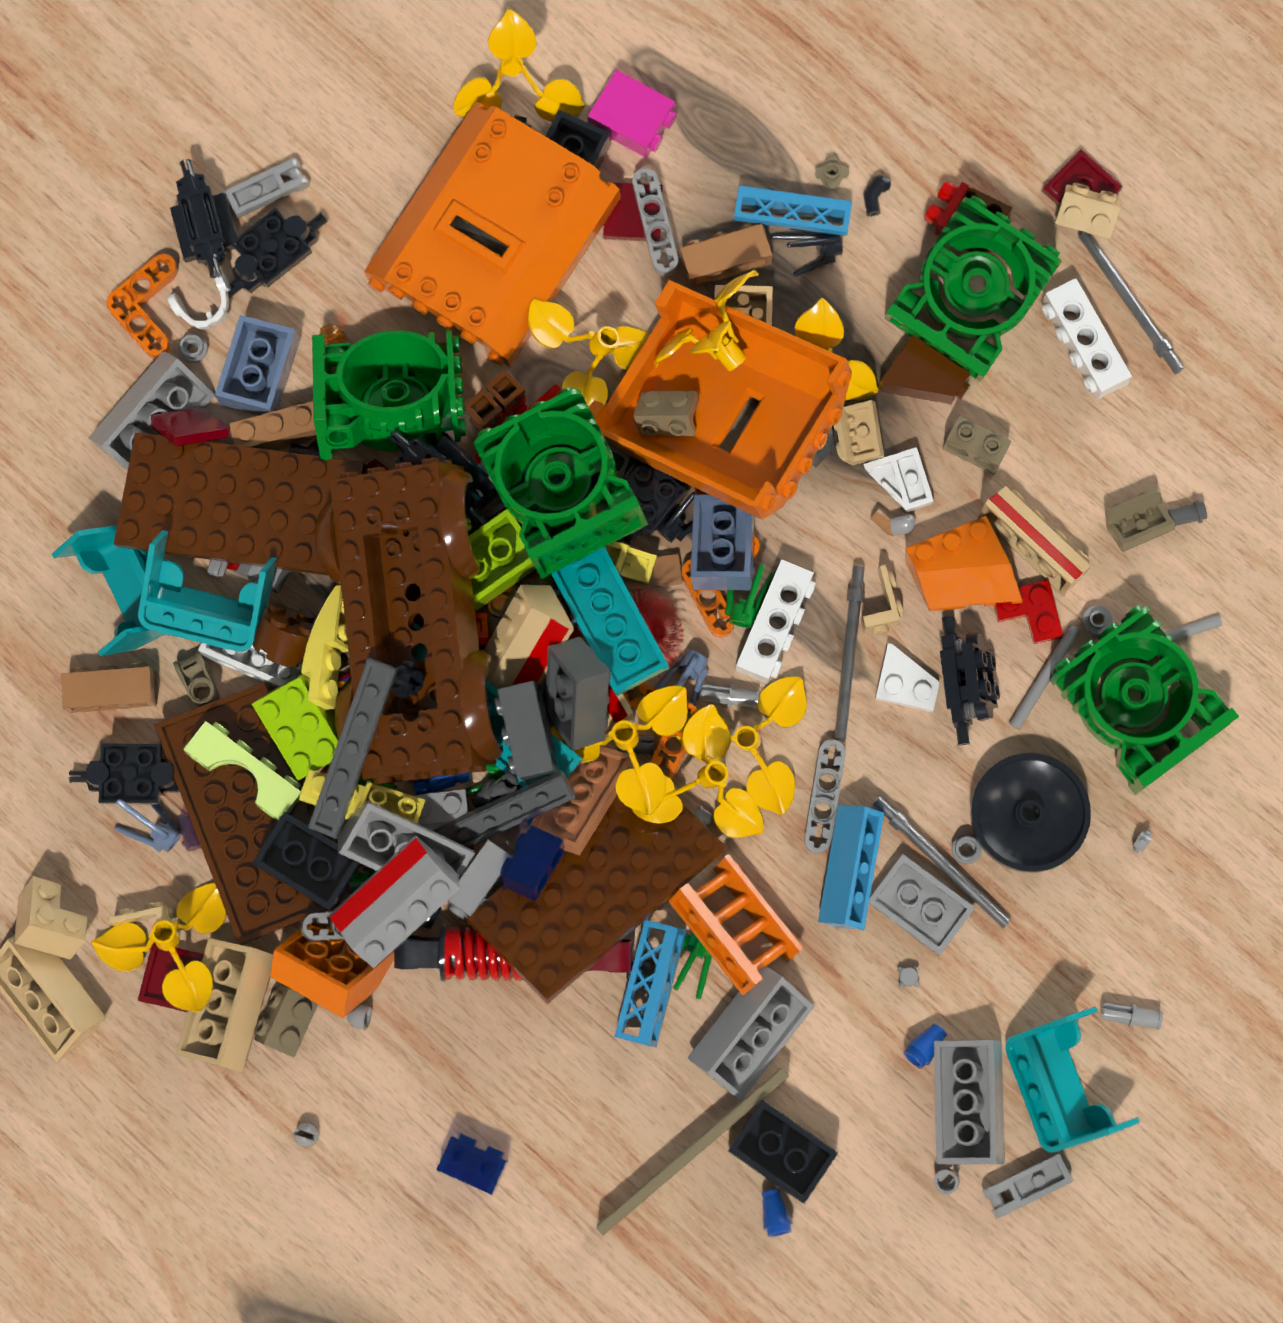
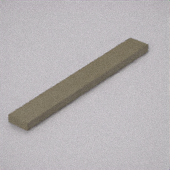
(692, 1151)

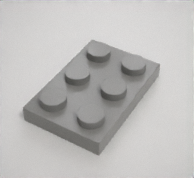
(921, 905)

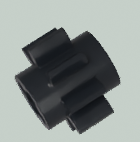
(407, 680)

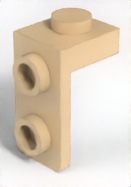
(881, 622)
(152, 910)

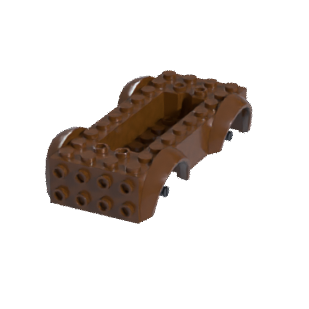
(376, 542)

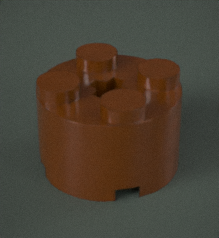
(284, 633)

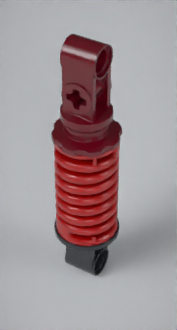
(478, 959)

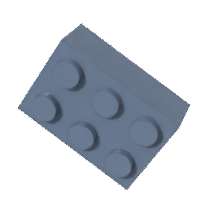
(257, 366)
(721, 545)

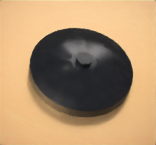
(1030, 813)

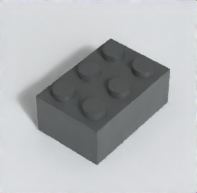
(577, 693)
(526, 730)

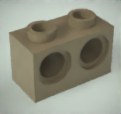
(976, 445)

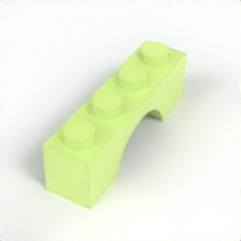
(213, 749)

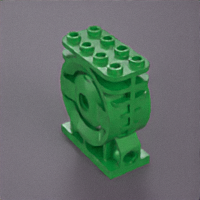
(975, 228)
(396, 402)
(578, 517)
(1140, 639)

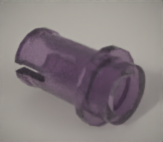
(190, 839)

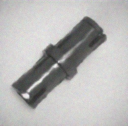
(494, 790)

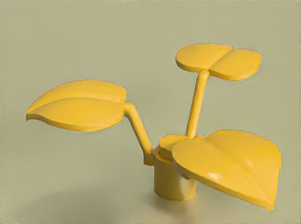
(510, 42)
(553, 324)
(825, 329)
(715, 344)
(709, 737)
(645, 785)
(773, 785)
(183, 988)

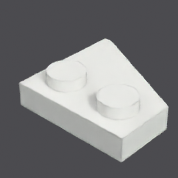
(903, 479)
(906, 682)

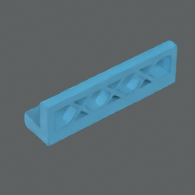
(793, 206)
(661, 985)

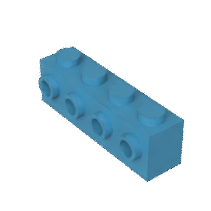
(849, 868)

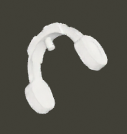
(179, 309)

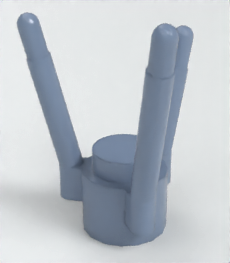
(691, 666)
(163, 835)

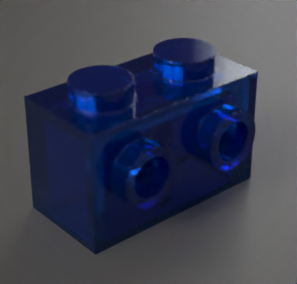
(532, 862)
(473, 1165)

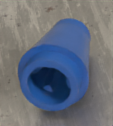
(921, 1049)
(775, 1214)

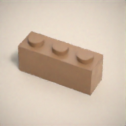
(725, 255)
(276, 428)
(108, 688)

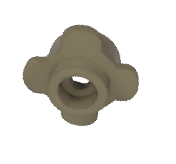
(827, 179)

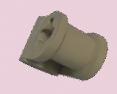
(196, 675)

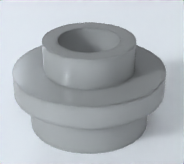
(188, 341)
(1088, 623)
(972, 842)

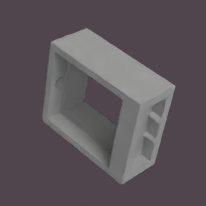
(479, 881)

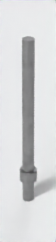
(1161, 346)
(855, 597)
(899, 821)

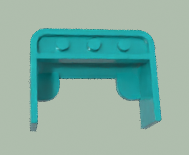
(124, 574)
(198, 614)
(1053, 1086)

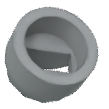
(360, 1017)
(308, 1128)
(953, 1183)

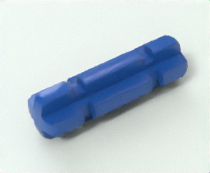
(439, 783)

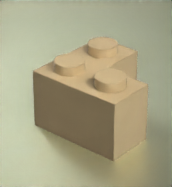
(751, 300)
(46, 926)

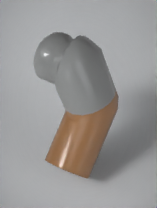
(896, 525)

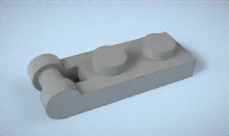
(266, 188)
(1028, 1185)

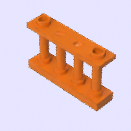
(718, 942)

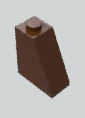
(925, 375)

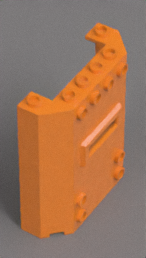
(519, 192)
(793, 379)

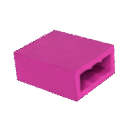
(633, 114)

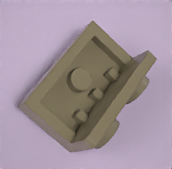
(666, 413)
(1138, 520)
(285, 1020)

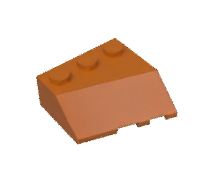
(962, 568)
(327, 971)

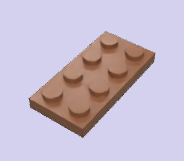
(594, 791)

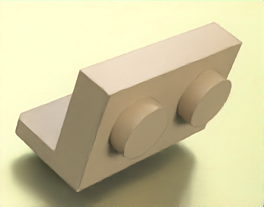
(1089, 210)
(859, 434)

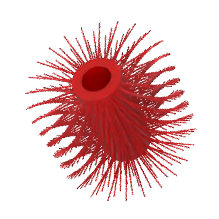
(653, 623)

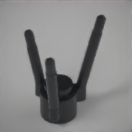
(826, 244)
(672, 526)

